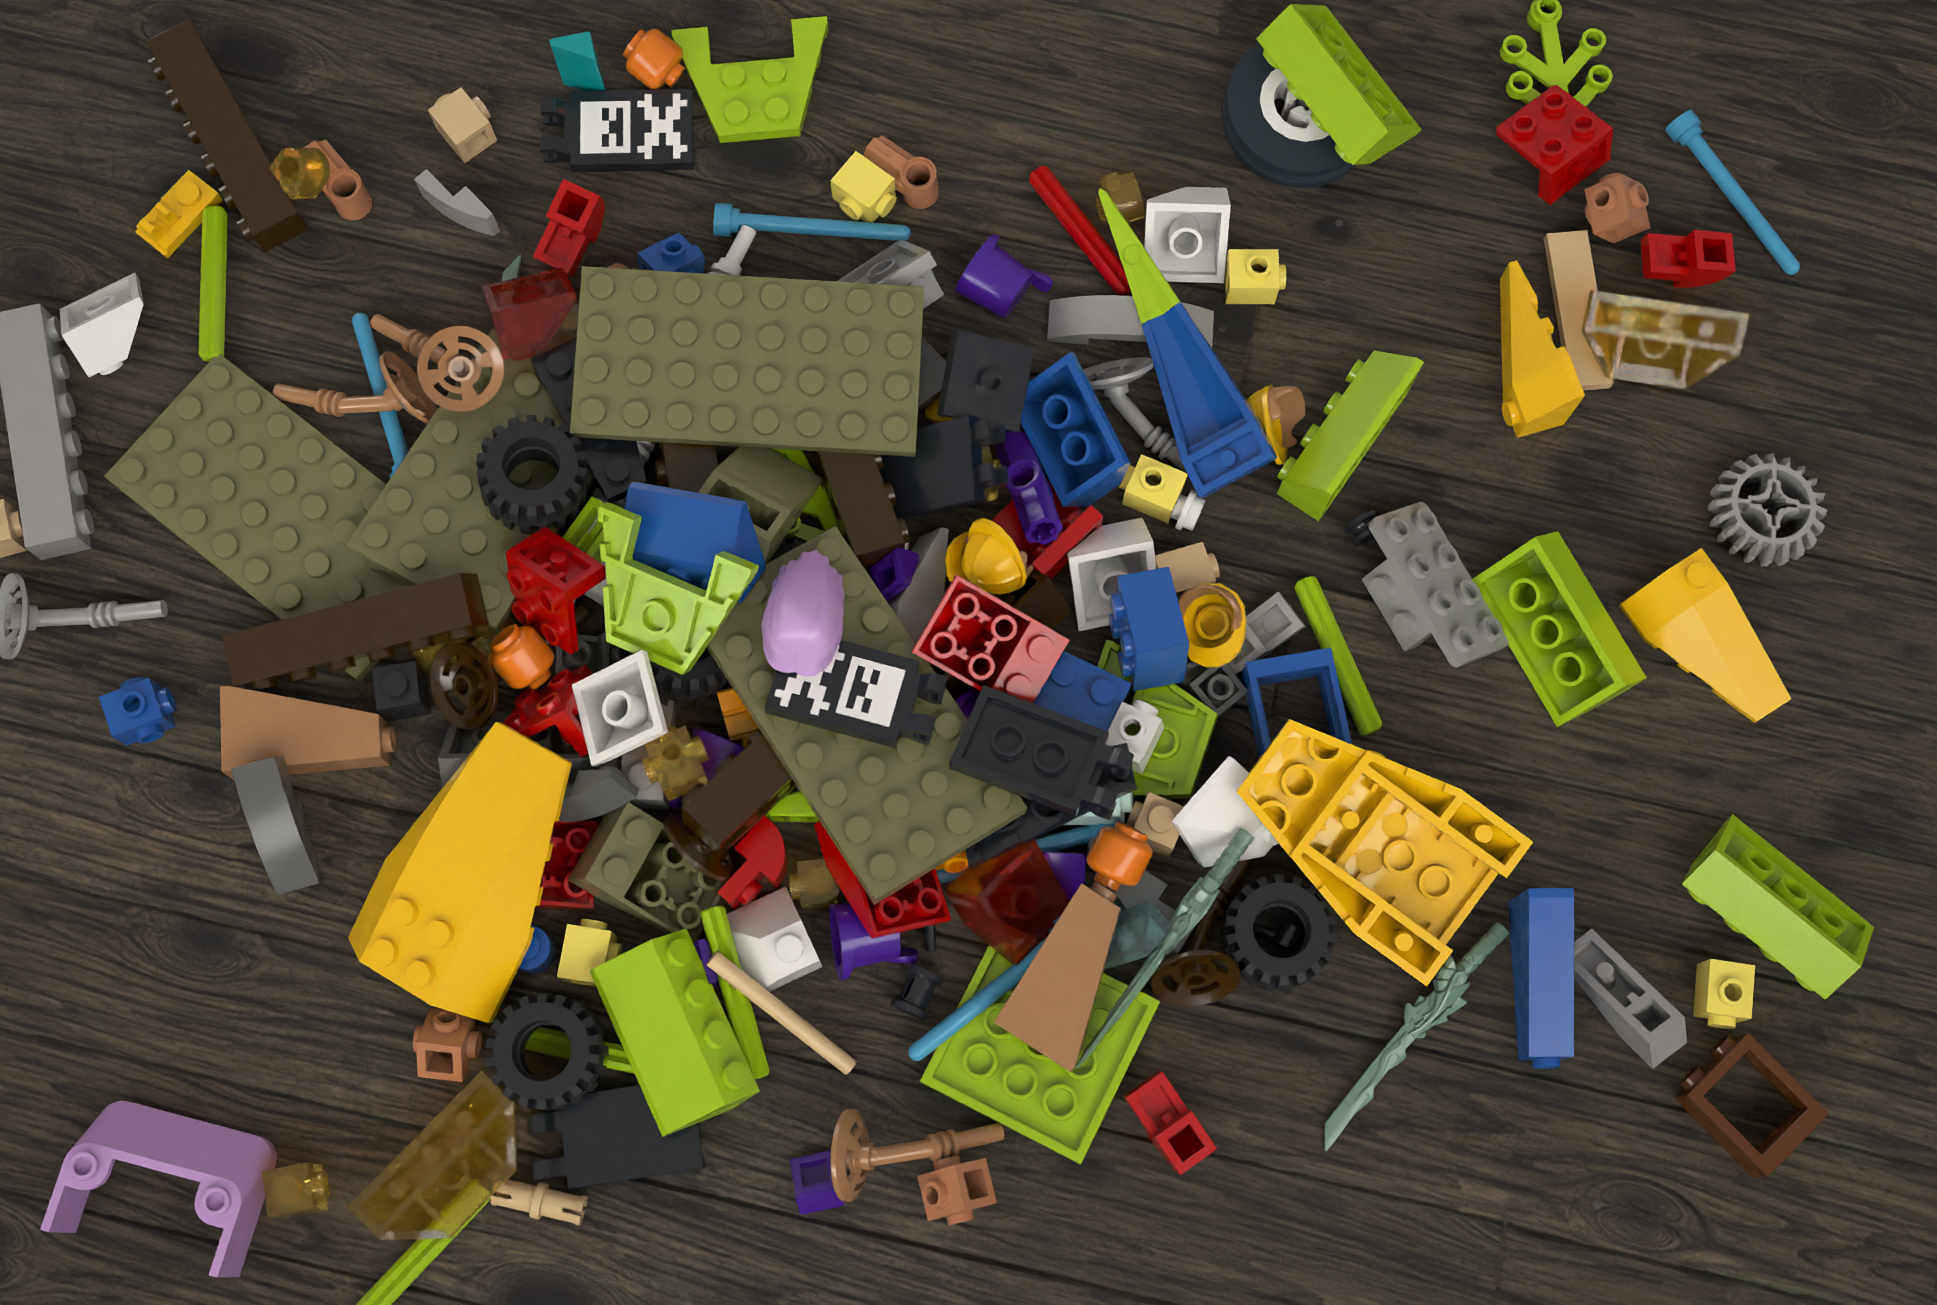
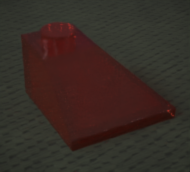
(528, 311)
(1010, 900)

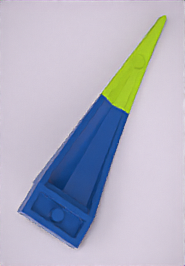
(1209, 415)

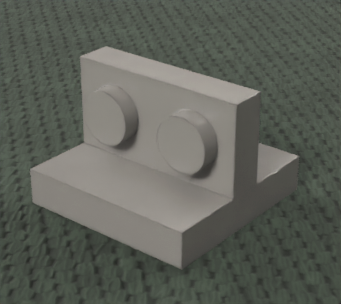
(900, 265)

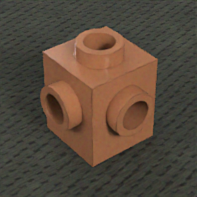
(1617, 207)
(446, 1045)
(948, 1191)

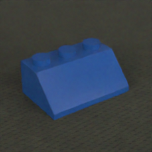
(1072, 434)
(687, 529)

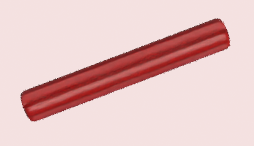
(1080, 229)

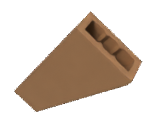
(305, 732)
(1061, 984)

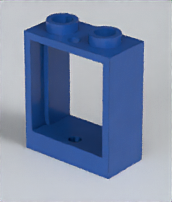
(1291, 668)

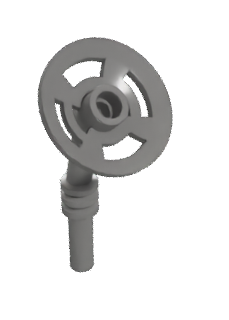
(1114, 380)
(27, 617)

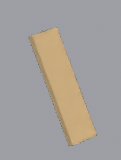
(1571, 281)

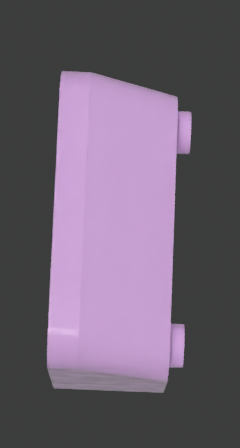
(218, 1157)

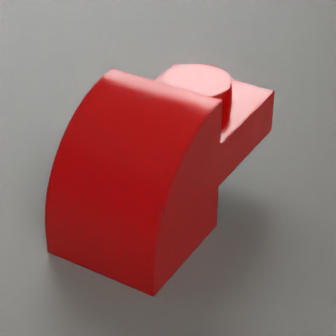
(573, 223)
(1688, 259)
(763, 857)
(1169, 1123)

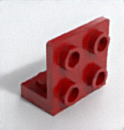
(1559, 140)
(1051, 557)
(545, 580)
(549, 706)

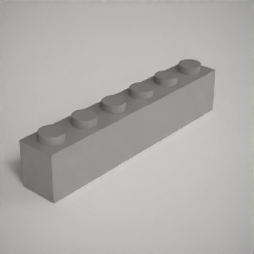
(42, 434)

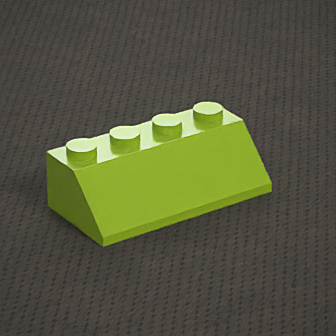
(1336, 83)
(1347, 432)
(1558, 628)
(1779, 908)
(674, 1032)

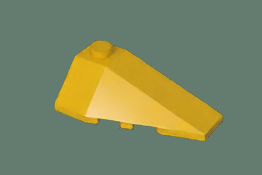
(1536, 376)
(1704, 629)

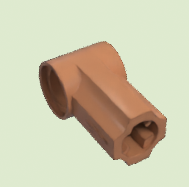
(905, 170)
(343, 181)

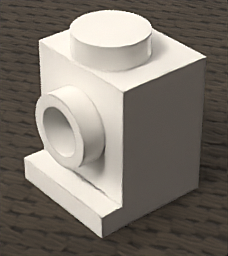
(1144, 742)

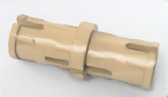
(540, 1201)

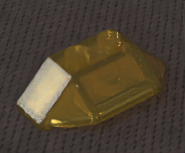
(1660, 338)
(445, 1169)

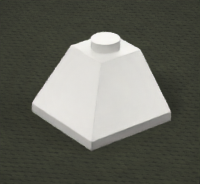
(1189, 234)
(103, 325)
(1098, 561)
(619, 708)
(1217, 814)
(772, 941)

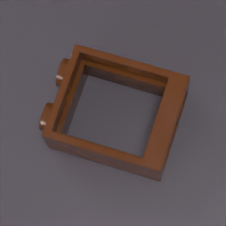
(1783, 1139)

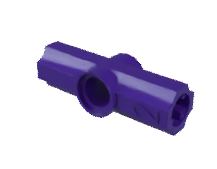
(1029, 489)

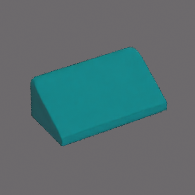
(578, 61)

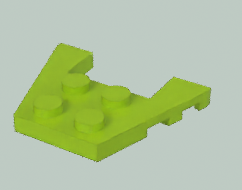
(755, 96)
(657, 610)
(1183, 743)

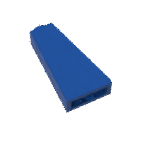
(1543, 974)

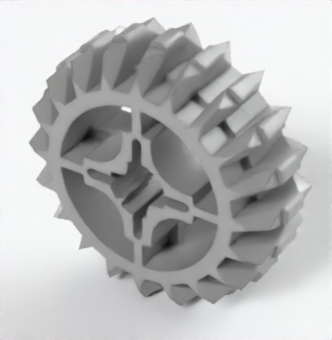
(1783, 493)

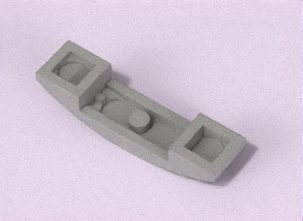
(1108, 318)

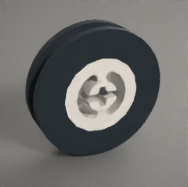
(1277, 150)

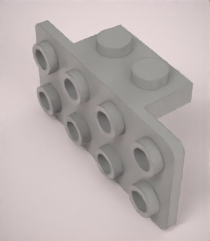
(1428, 589)

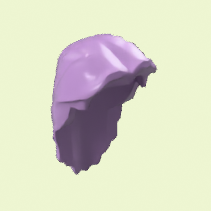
(804, 615)

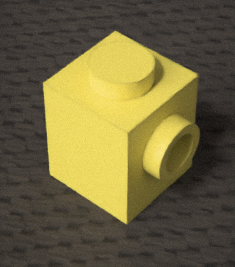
(863, 189)
(1253, 276)
(1153, 488)
(585, 949)
(1724, 992)

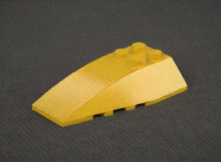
(1381, 842)
(466, 879)

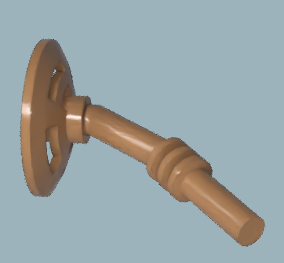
(449, 362)
(402, 392)
(864, 1155)

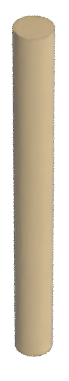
(781, 1012)

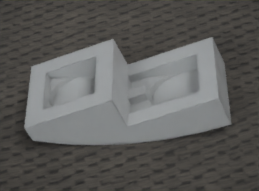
(462, 208)
(1266, 630)

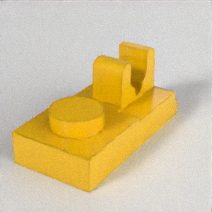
(177, 214)

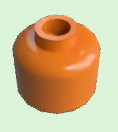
(654, 59)
(521, 657)
(1119, 855)

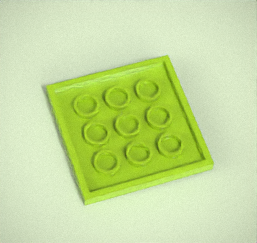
(1024, 1088)

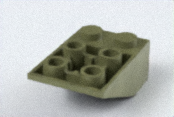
(772, 488)
(643, 874)

